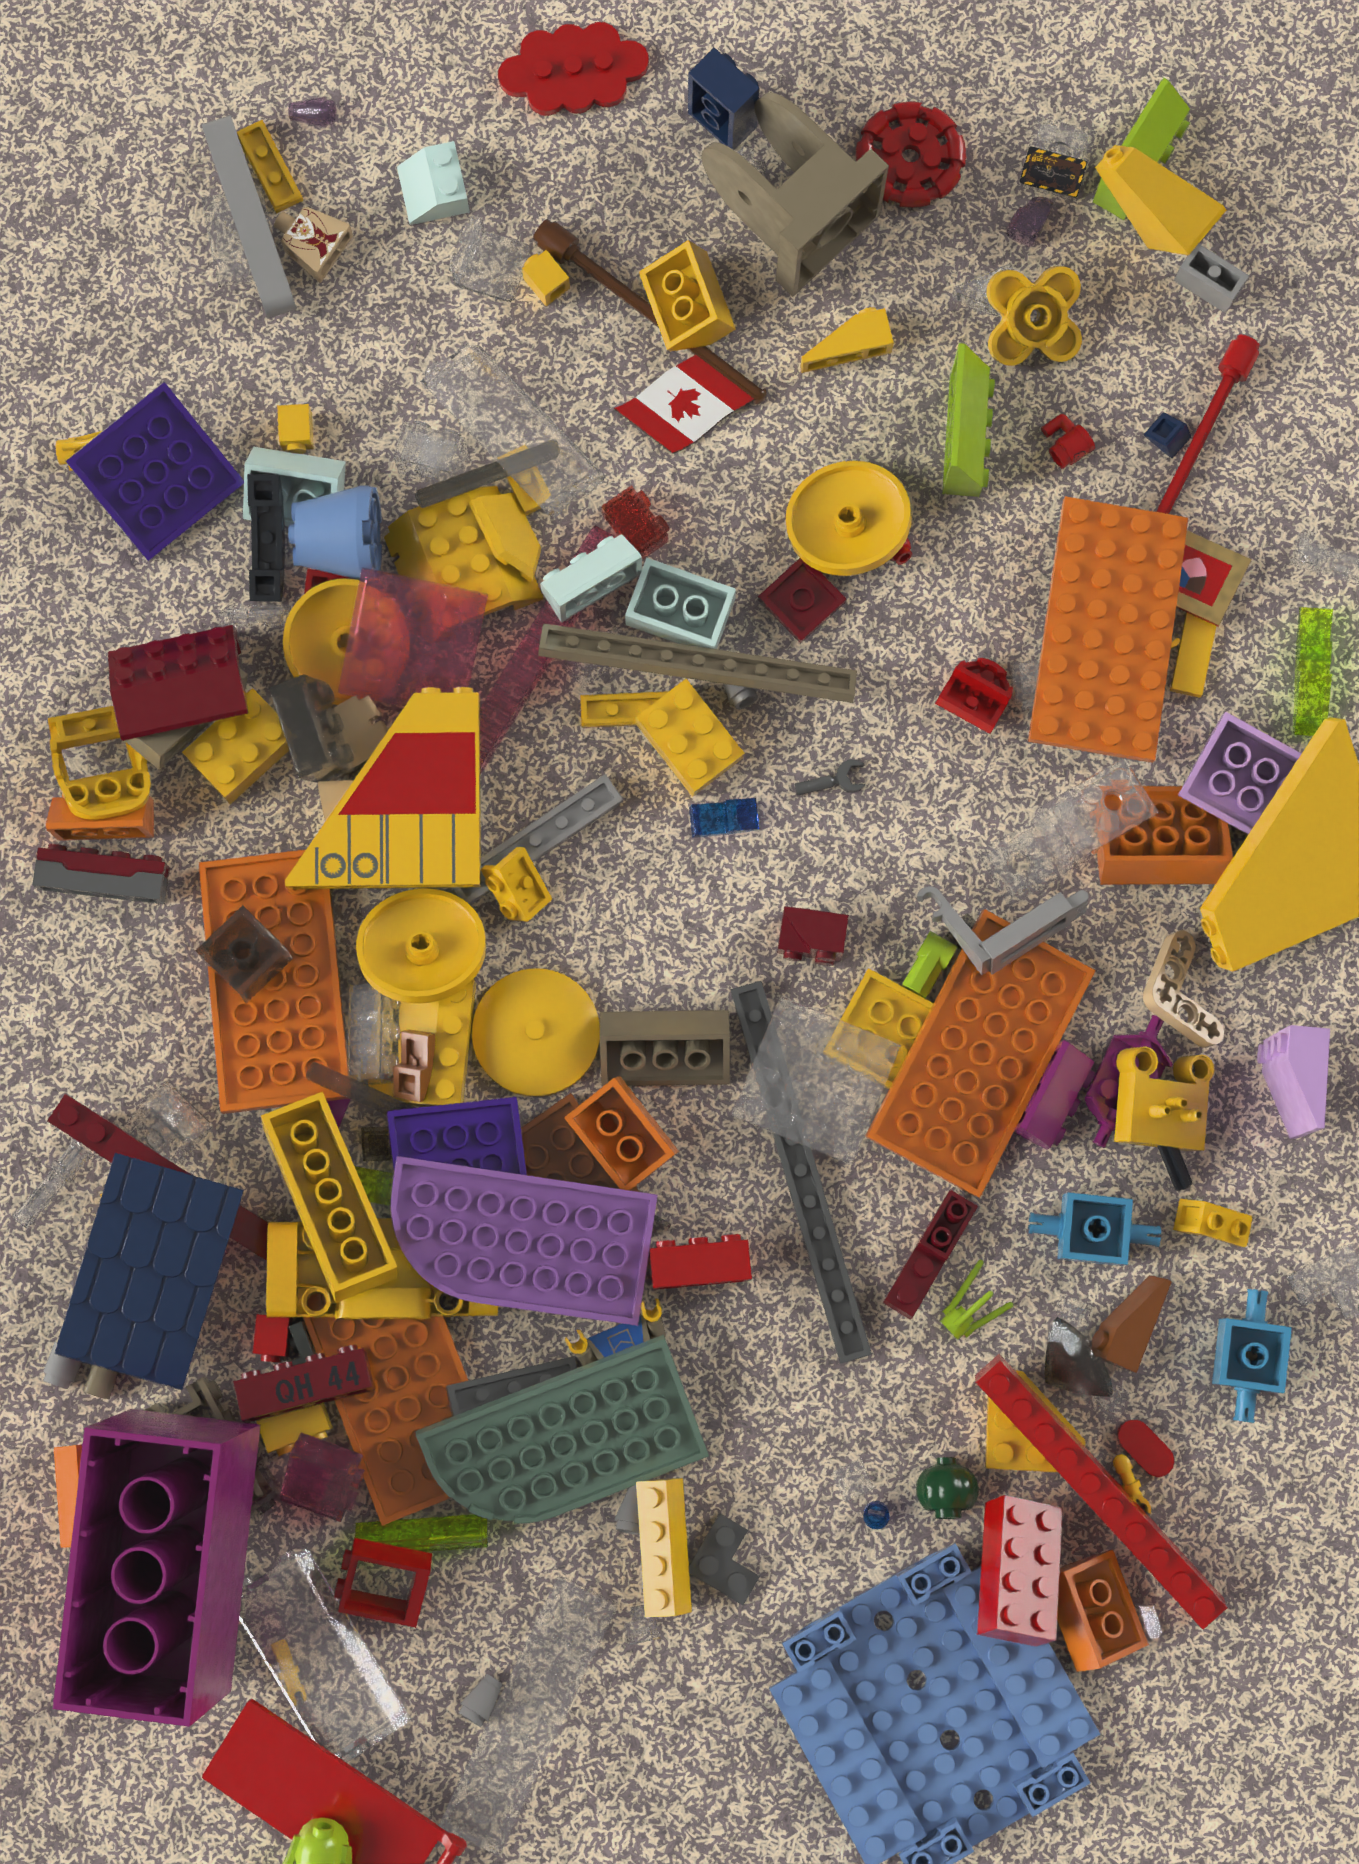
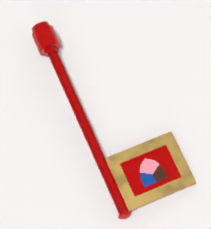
(1209, 570)

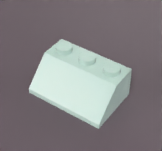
(300, 475)
(591, 576)

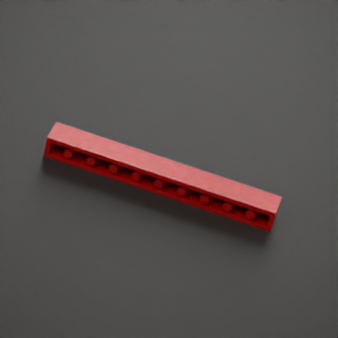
(1101, 1491)

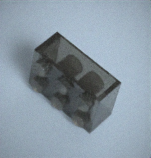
(312, 728)

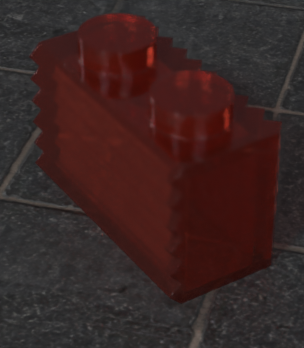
(631, 517)

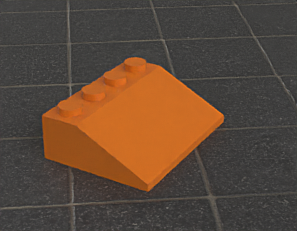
(1170, 848)

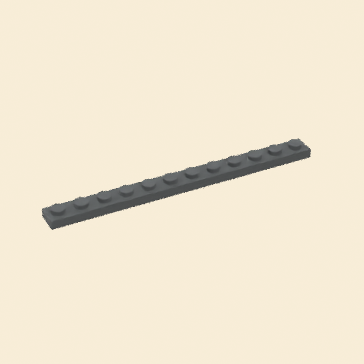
(809, 1202)

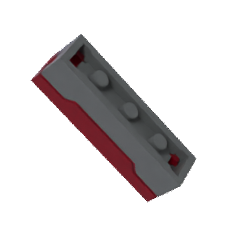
(101, 875)

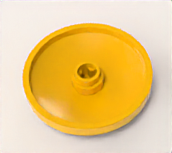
(848, 518)
(319, 632)
(421, 945)
(536, 1032)

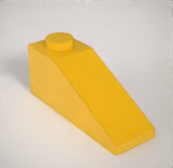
(857, 339)

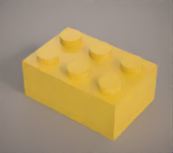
(689, 737)
(239, 748)

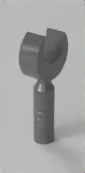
(829, 781)

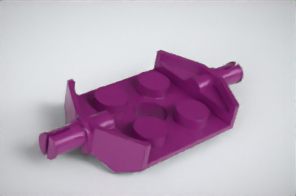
(1103, 1091)

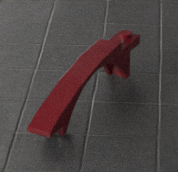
(108, 1138)

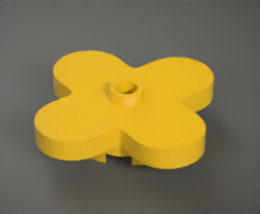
(1052, 329)

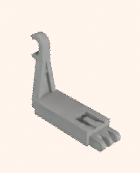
(1013, 939)

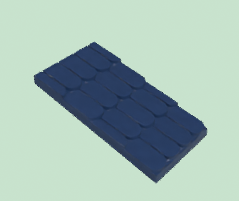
(148, 1271)

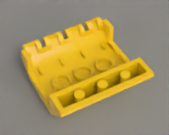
(450, 549)

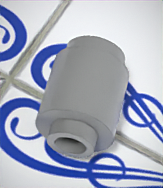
(60, 1370)

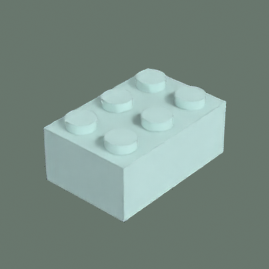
(679, 605)

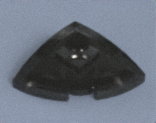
(1073, 1364)

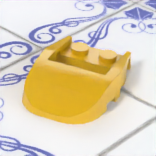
(101, 794)

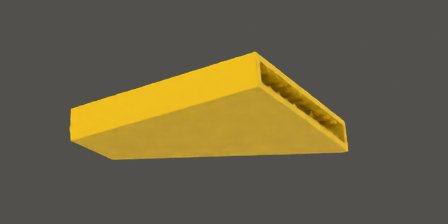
(1297, 862)

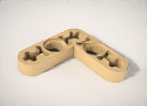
(1171, 996)

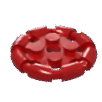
(922, 140)

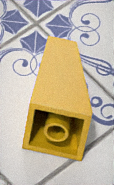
(1158, 203)

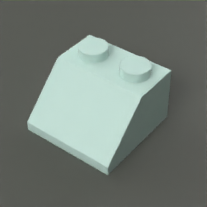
(433, 184)

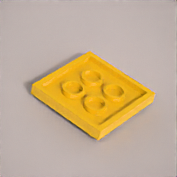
(888, 1012)

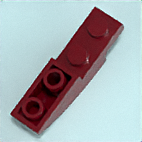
(930, 1254)

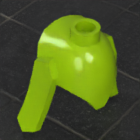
(320, 1843)

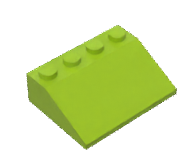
(967, 424)

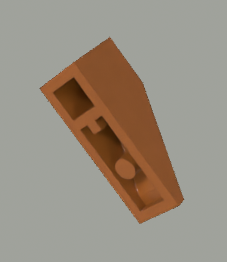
(1128, 1328)

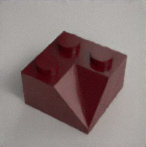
(812, 935)

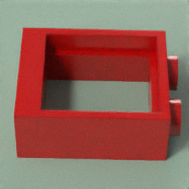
(379, 1606)

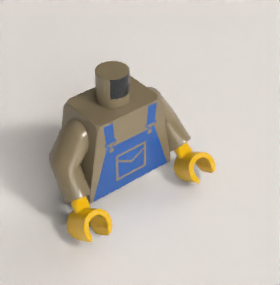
(619, 1337)

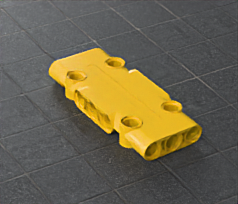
(297, 1275)

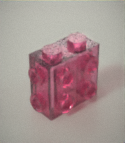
(322, 1477)

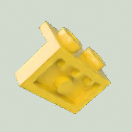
(517, 886)

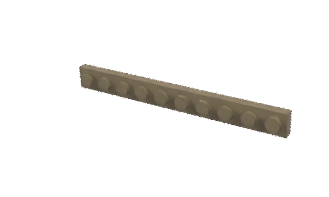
(697, 663)

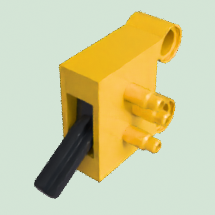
(1163, 1111)

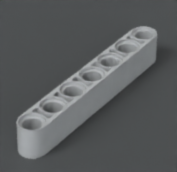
(249, 216)

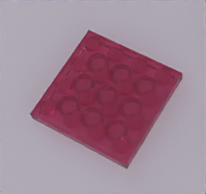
(410, 637)

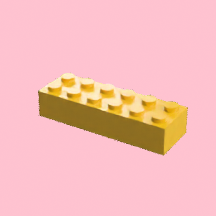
(329, 1197)

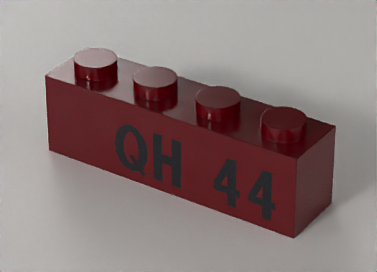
(303, 1385)

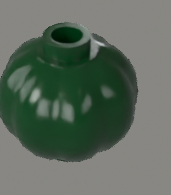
(947, 1489)

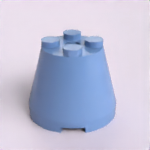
(338, 532)

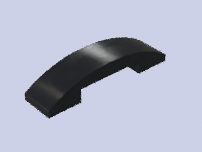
(267, 537)

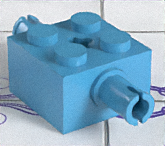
(1110, 1214)
(1266, 1340)

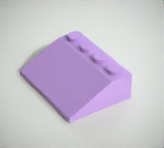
(1238, 772)
(1297, 1075)

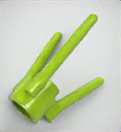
(959, 1320)

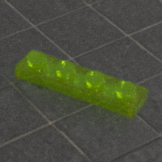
(429, 1533)

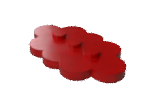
(573, 68)

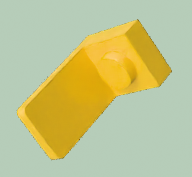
(1212, 1221)

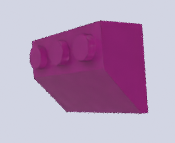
(1055, 1096)

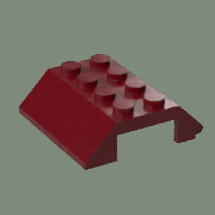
(177, 682)

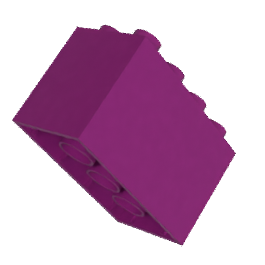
(156, 1566)

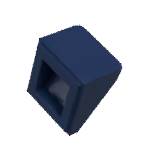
(1168, 434)

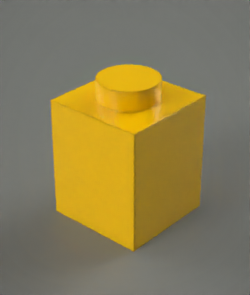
(545, 277)
(295, 428)

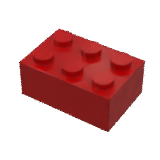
(700, 1262)

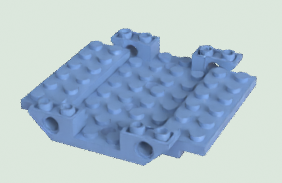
(880, 1739)

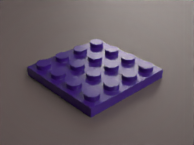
(155, 471)
(463, 1134)

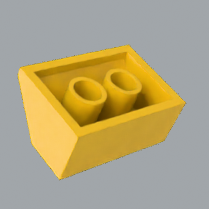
(687, 298)

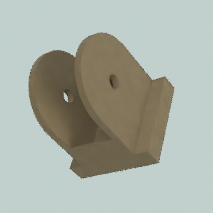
(815, 208)

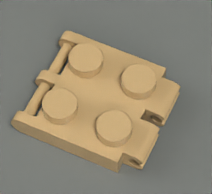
(359, 729)

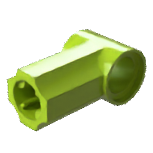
(931, 959)

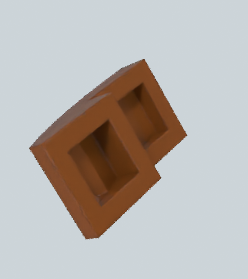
(414, 1072)

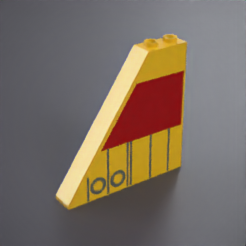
(410, 808)

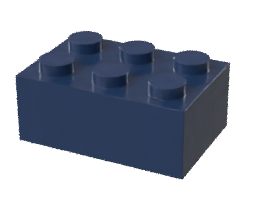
(723, 98)

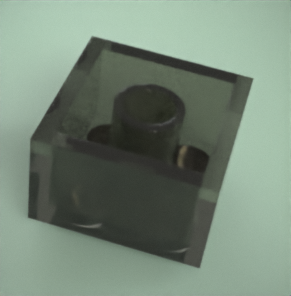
(244, 954)

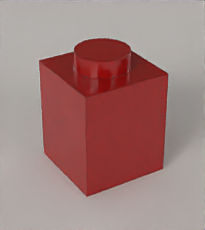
(272, 1337)

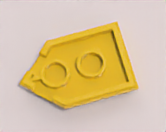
(508, 532)

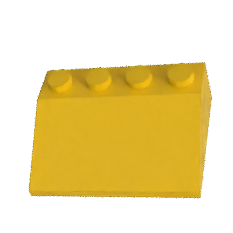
(452, 1026)

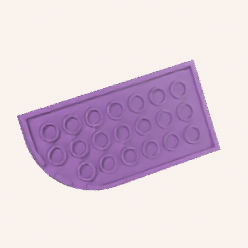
(524, 1239)

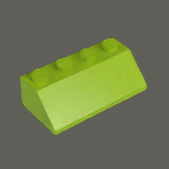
(1152, 135)

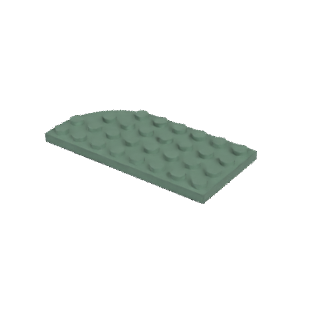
(567, 1438)

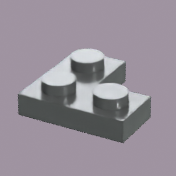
(715, 1564)

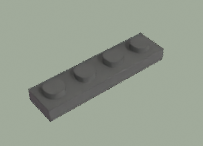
(479, 1391)

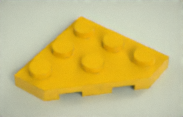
(1009, 1447)

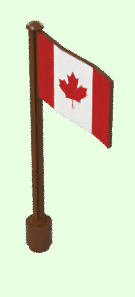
(685, 398)

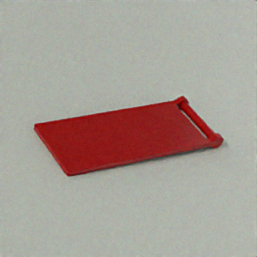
(294, 1780)

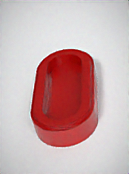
(1145, 1448)

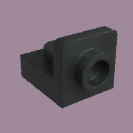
(301, 1342)

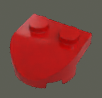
(977, 693)

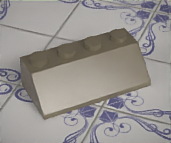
(665, 1047)

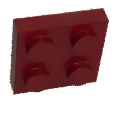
(801, 599)

